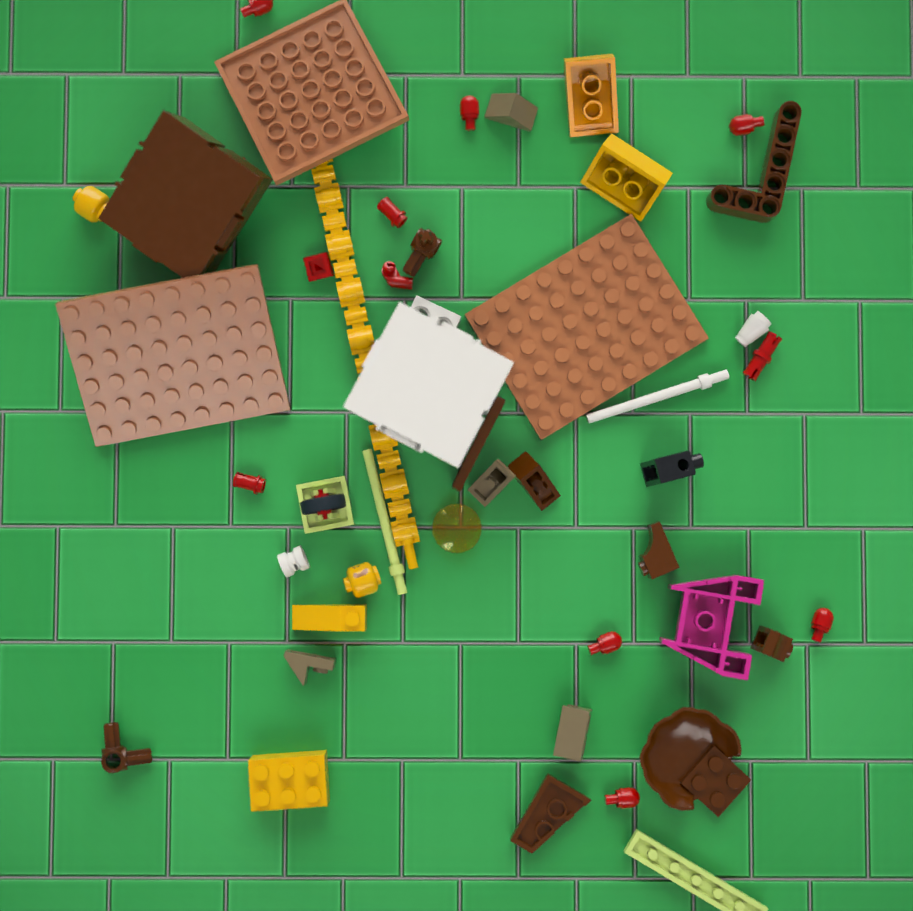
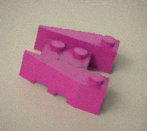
(707, 620)

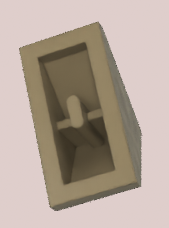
(511, 110)

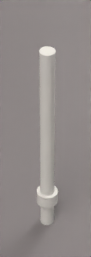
(703, 382)

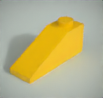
(330, 617)

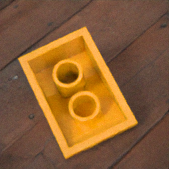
(591, 95)

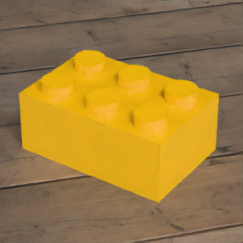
(289, 780)

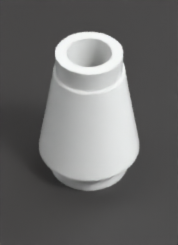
(753, 329)

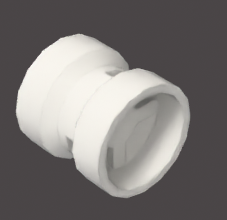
(293, 561)

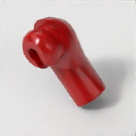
(393, 277)

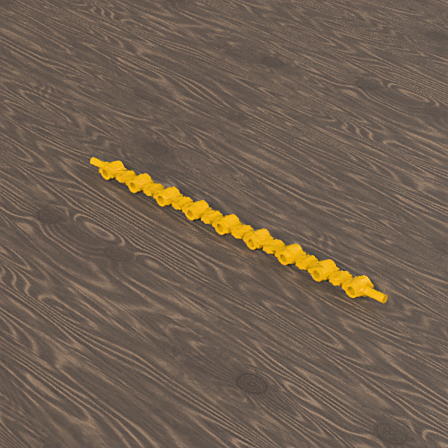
(361, 341)

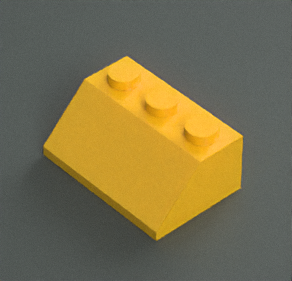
(626, 177)

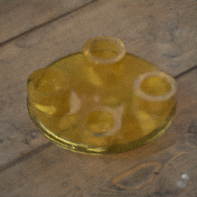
(456, 528)

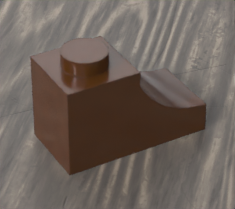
(534, 480)
(658, 557)
(772, 643)

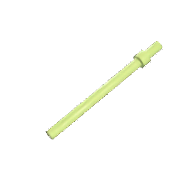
(396, 569)

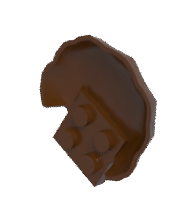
(691, 760)

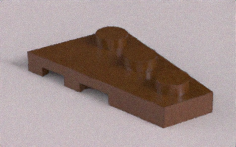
(547, 812)

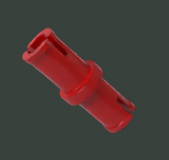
(762, 356)

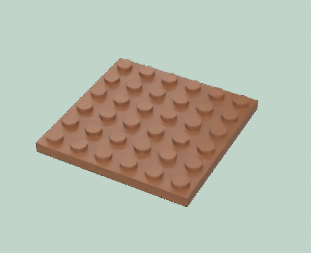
(311, 91)

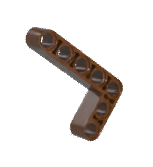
(770, 172)

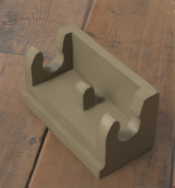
(572, 732)

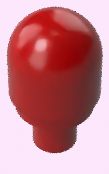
(257, 7)
(469, 111)
(745, 124)
(821, 623)
(606, 643)
(623, 798)

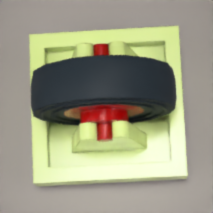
(325, 504)

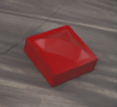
(318, 266)

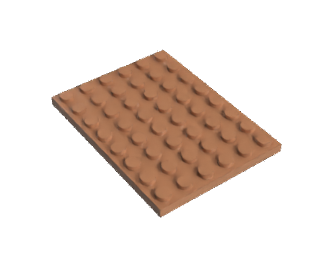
(587, 326)
(174, 355)

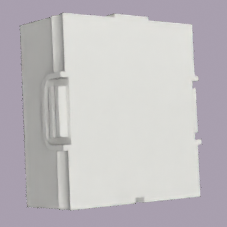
(428, 385)

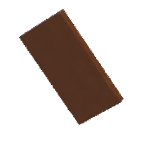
(478, 444)

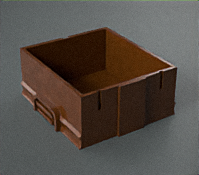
(184, 197)

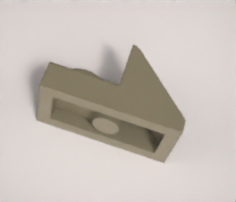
(491, 482)
(302, 661)

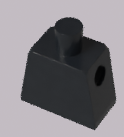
(671, 467)

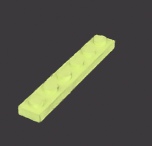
(689, 875)

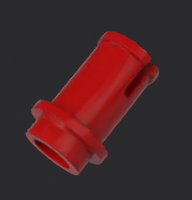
(392, 212)
(249, 482)

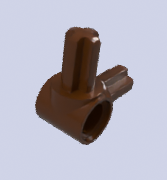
(424, 246)
(113, 746)

